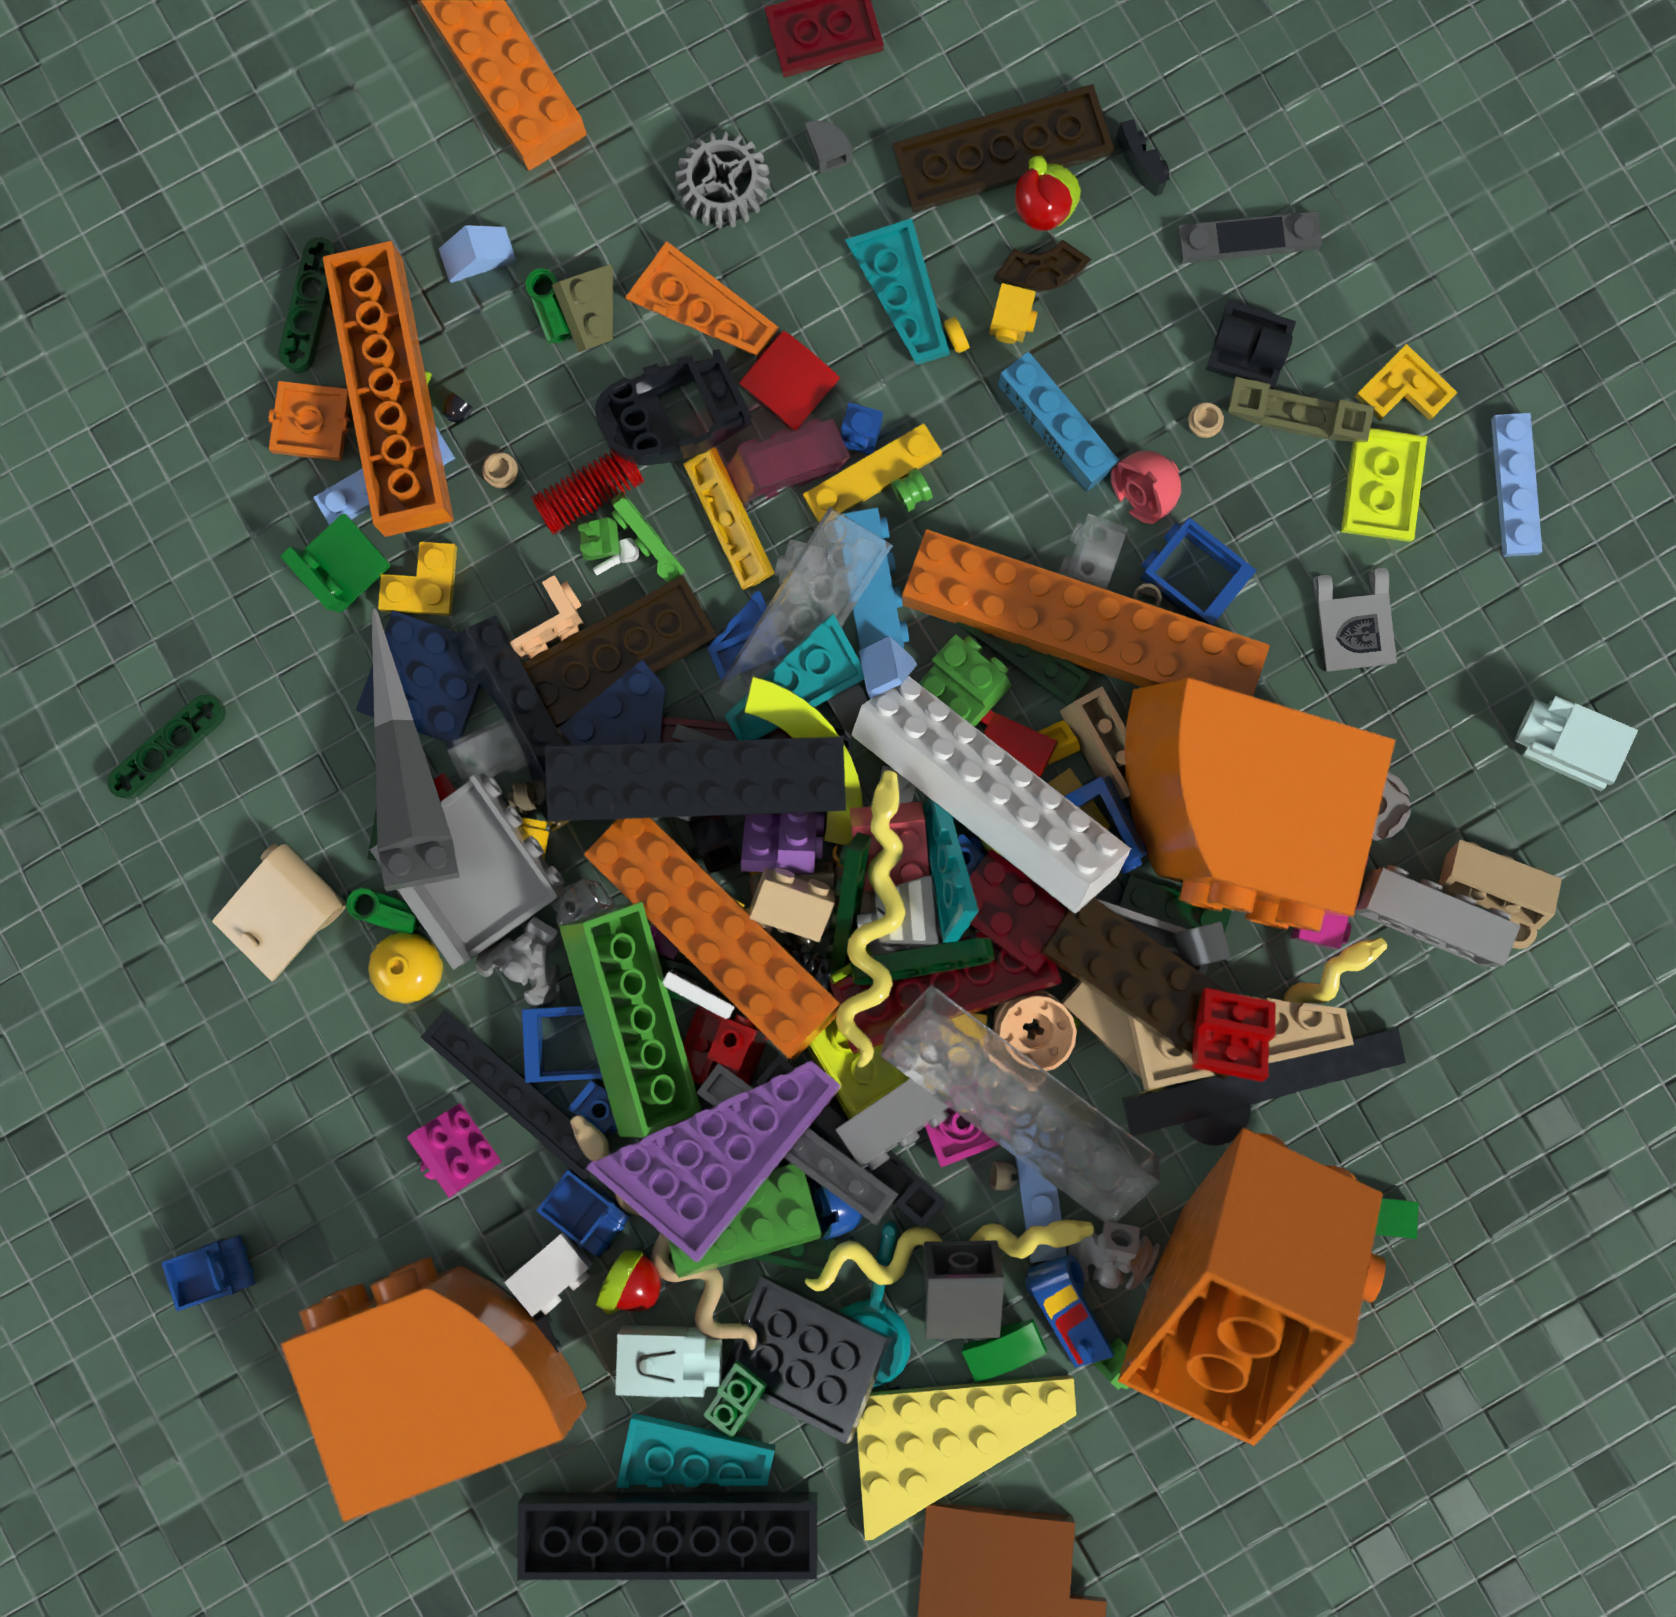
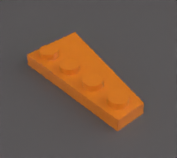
(696, 299)

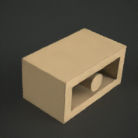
(792, 903)

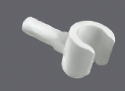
(628, 553)

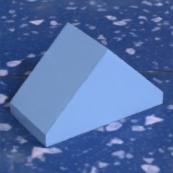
(476, 251)
(885, 666)

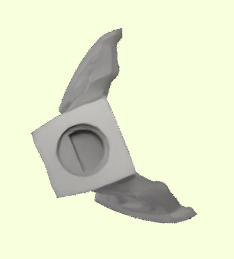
(525, 961)
(1116, 1253)

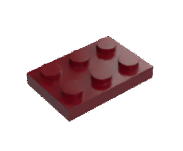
(822, 33)
(1014, 910)

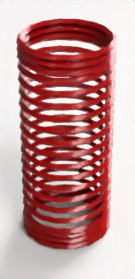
(582, 487)

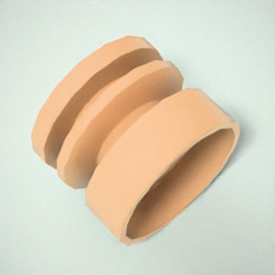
(1053, 1039)

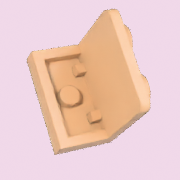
(559, 627)

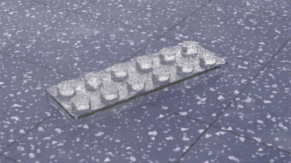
(821, 582)

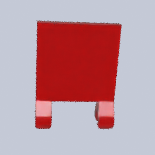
(1019, 741)

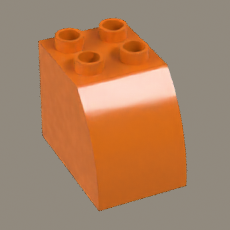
(1253, 801)
(1254, 1288)
(425, 1383)

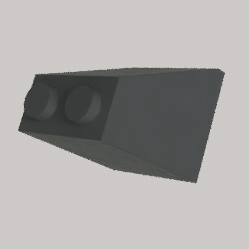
(962, 1290)

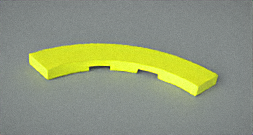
(804, 721)

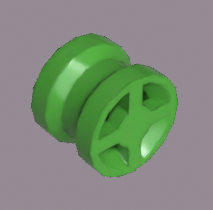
(911, 489)

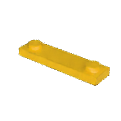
(873, 473)
(729, 519)

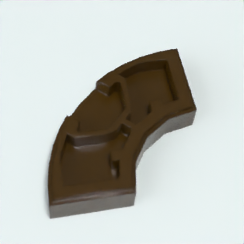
(1043, 270)

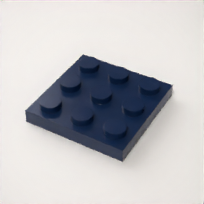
(431, 676)

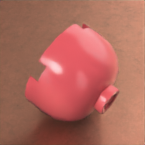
(1148, 483)

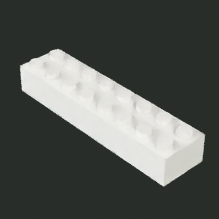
(991, 793)

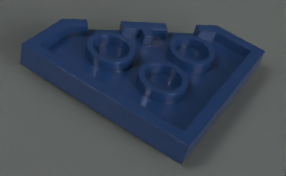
(623, 713)

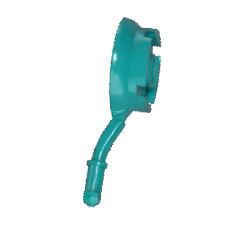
(883, 1318)

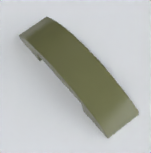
(1300, 414)

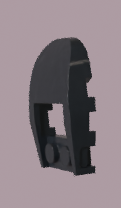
(639, 427)

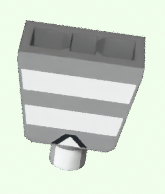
(921, 919)

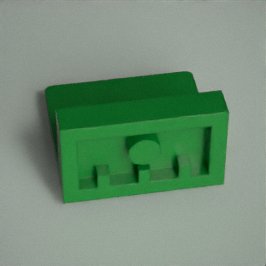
(338, 564)

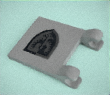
(1358, 628)

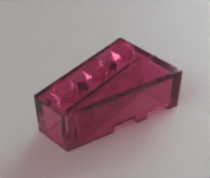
(787, 460)

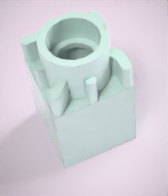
(1575, 741)
(666, 1361)

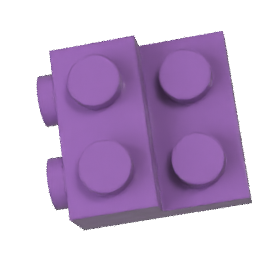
(782, 841)

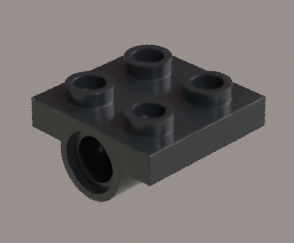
(1251, 344)

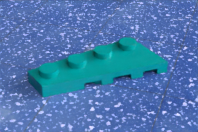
(900, 279)
(813, 670)
(949, 873)
(688, 1455)

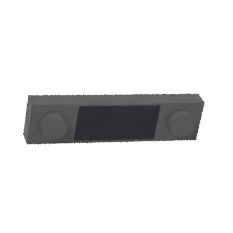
(1249, 237)

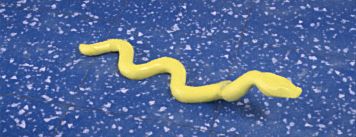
(883, 808)
(1350, 959)
(1056, 1234)

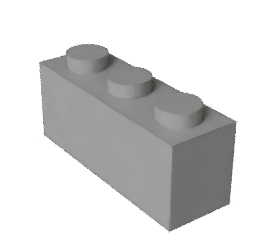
(891, 1123)

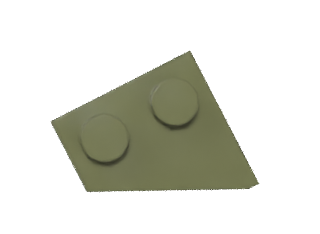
(588, 306)

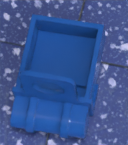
(584, 1213)
(208, 1272)

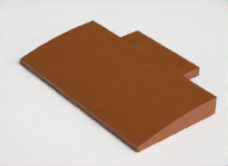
(999, 1565)

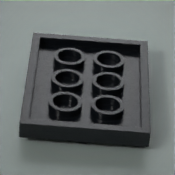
(810, 1358)

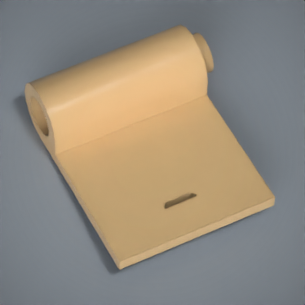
(278, 910)

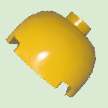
(405, 967)

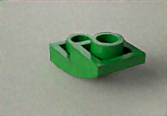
(1397, 1218)
(1017, 1346)
(735, 1400)

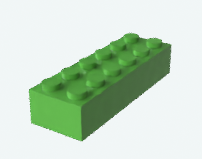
(630, 1019)

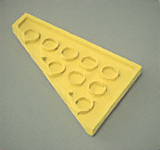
(937, 1438)

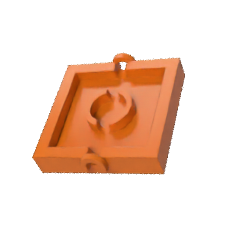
(309, 421)

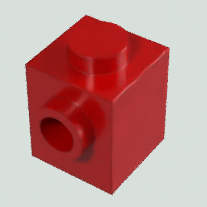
(736, 1044)

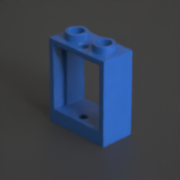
(1216, 550)
(1104, 787)
(534, 1047)

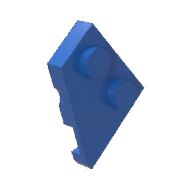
(730, 642)

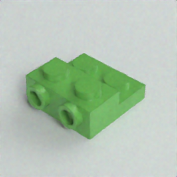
(966, 679)

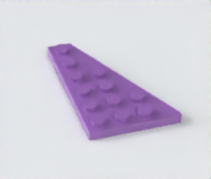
(707, 1168)

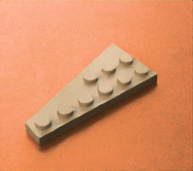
(1298, 1032)

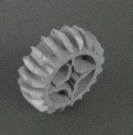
(700, 197)

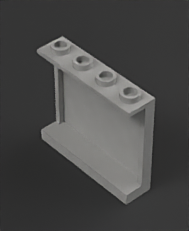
(499, 874)

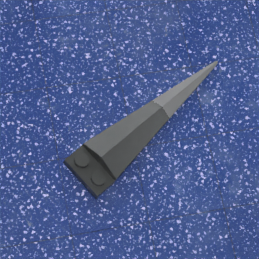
(411, 824)

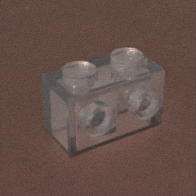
(1095, 551)
(487, 751)

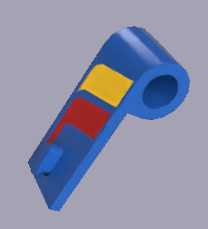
(1058, 1291)

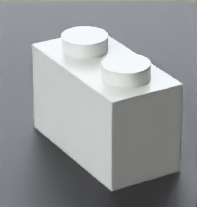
(548, 1274)

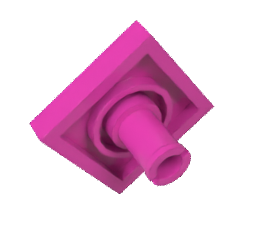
(957, 1139)
(453, 1150)

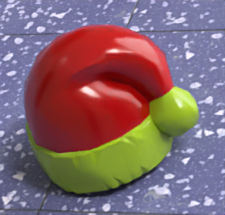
(1046, 195)
(630, 1284)

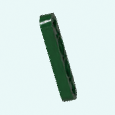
(303, 304)
(163, 742)
(931, 960)

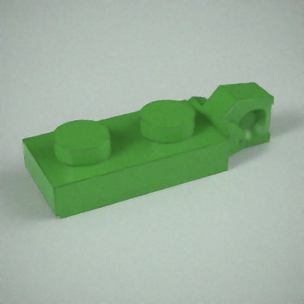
(648, 540)

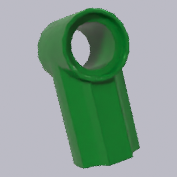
(548, 307)
(387, 911)

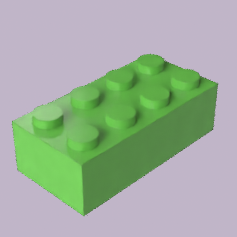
(772, 1220)

